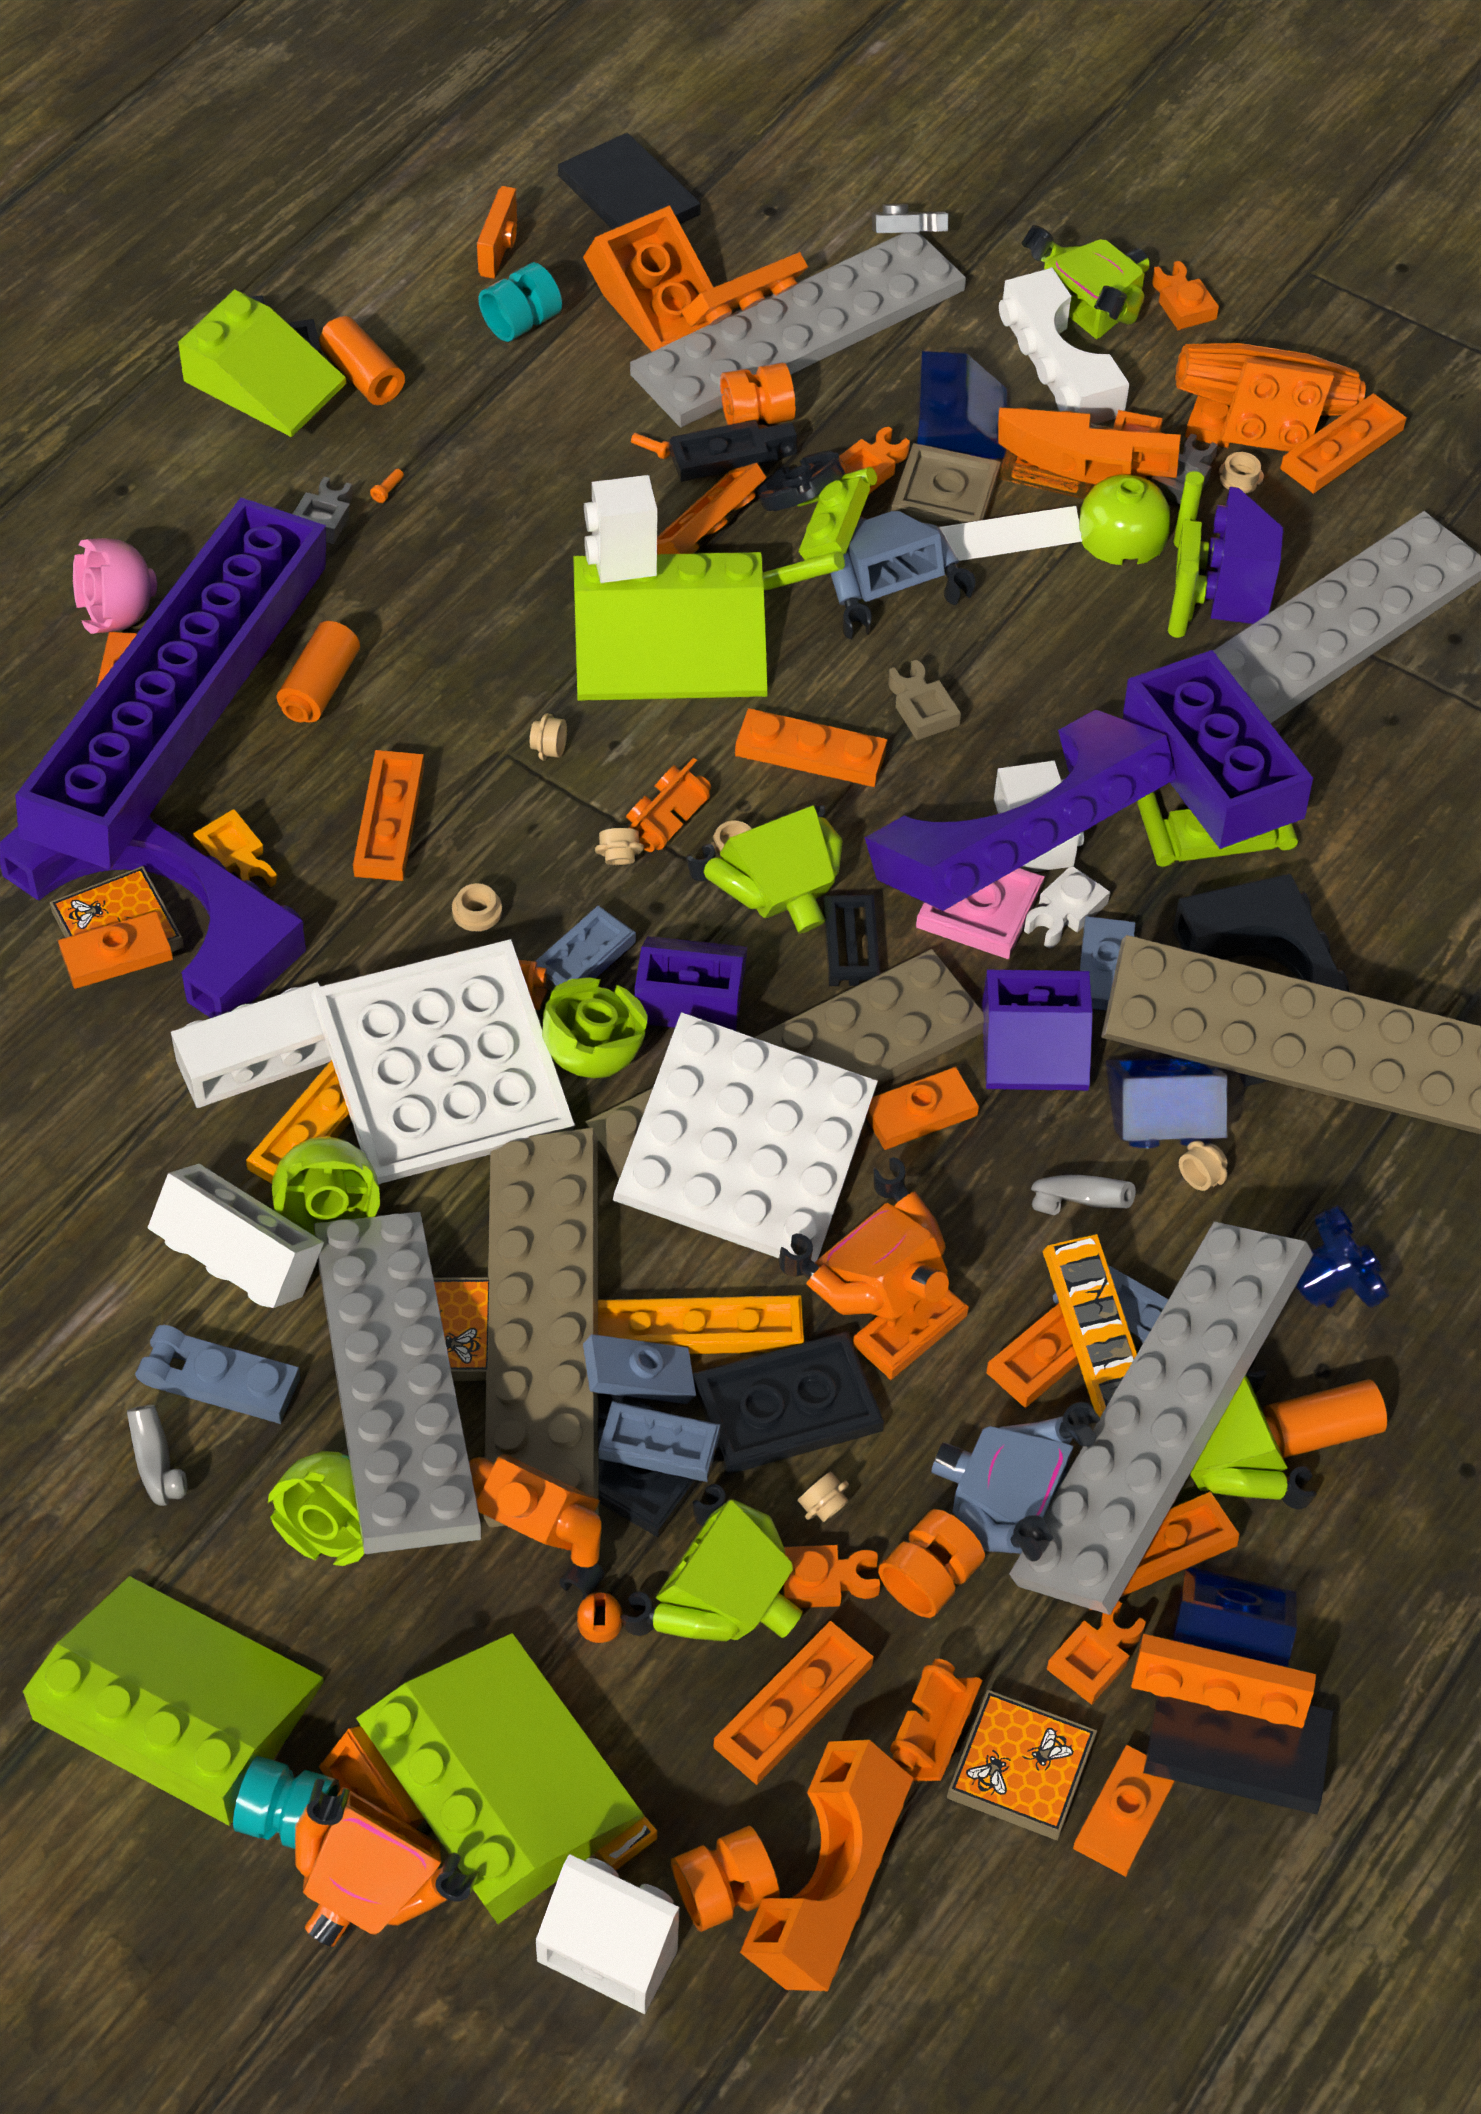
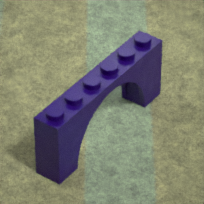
(948, 861)
(247, 933)

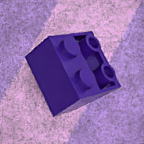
(1243, 559)
(690, 979)
(1037, 1029)

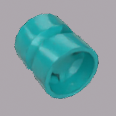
(518, 303)
(275, 1799)

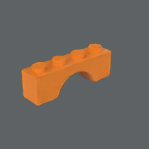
(857, 1805)

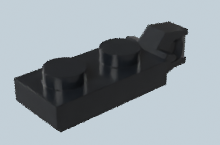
(730, 447)

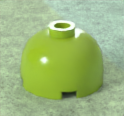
(1124, 520)
(593, 1027)
(325, 1183)
(319, 1508)

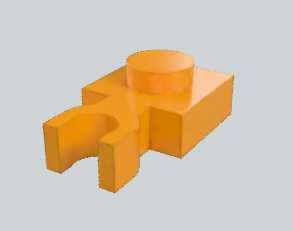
(235, 847)

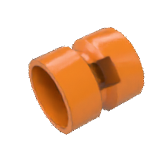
(758, 396)
(936, 1558)
(724, 1878)

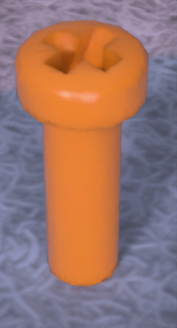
(661, 449)
(380, 492)

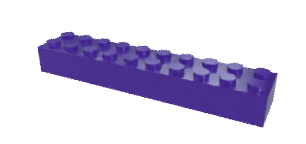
(171, 684)

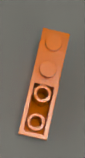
(1072, 449)

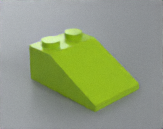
(258, 364)

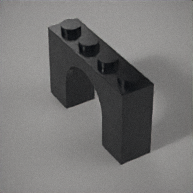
(1259, 920)

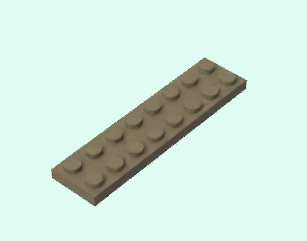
(868, 1030)
(1296, 1033)
(543, 1306)

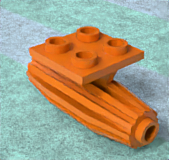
(1270, 391)

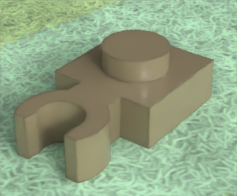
(923, 706)

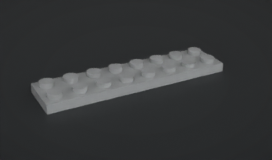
(800, 324)
(1349, 614)
(395, 1385)
(1163, 1415)

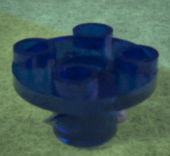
(1341, 1265)

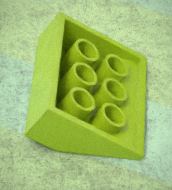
(673, 633)
(170, 1695)
(500, 1771)

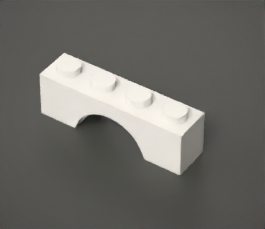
(1081, 381)

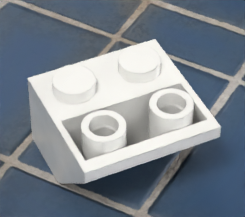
(609, 1932)

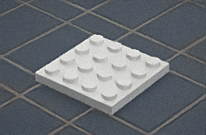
(441, 1060)
(744, 1139)

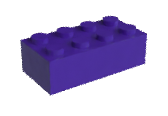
(1223, 749)

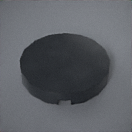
(795, 486)

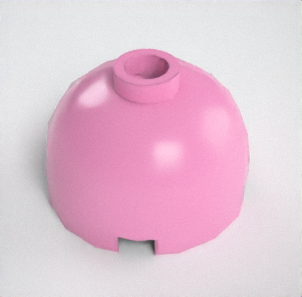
(112, 584)

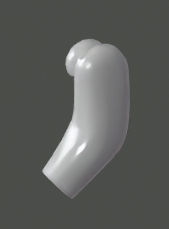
(1081, 1189)
(153, 1456)

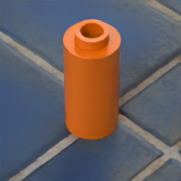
(361, 360)
(318, 672)
(1327, 1418)

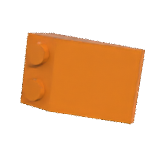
(649, 276)

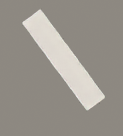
(1013, 533)

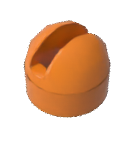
(586, 1616)

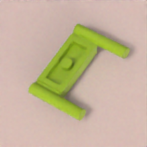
(828, 530)
(1191, 557)
(1185, 839)

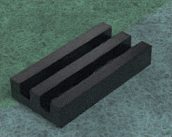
(852, 971)

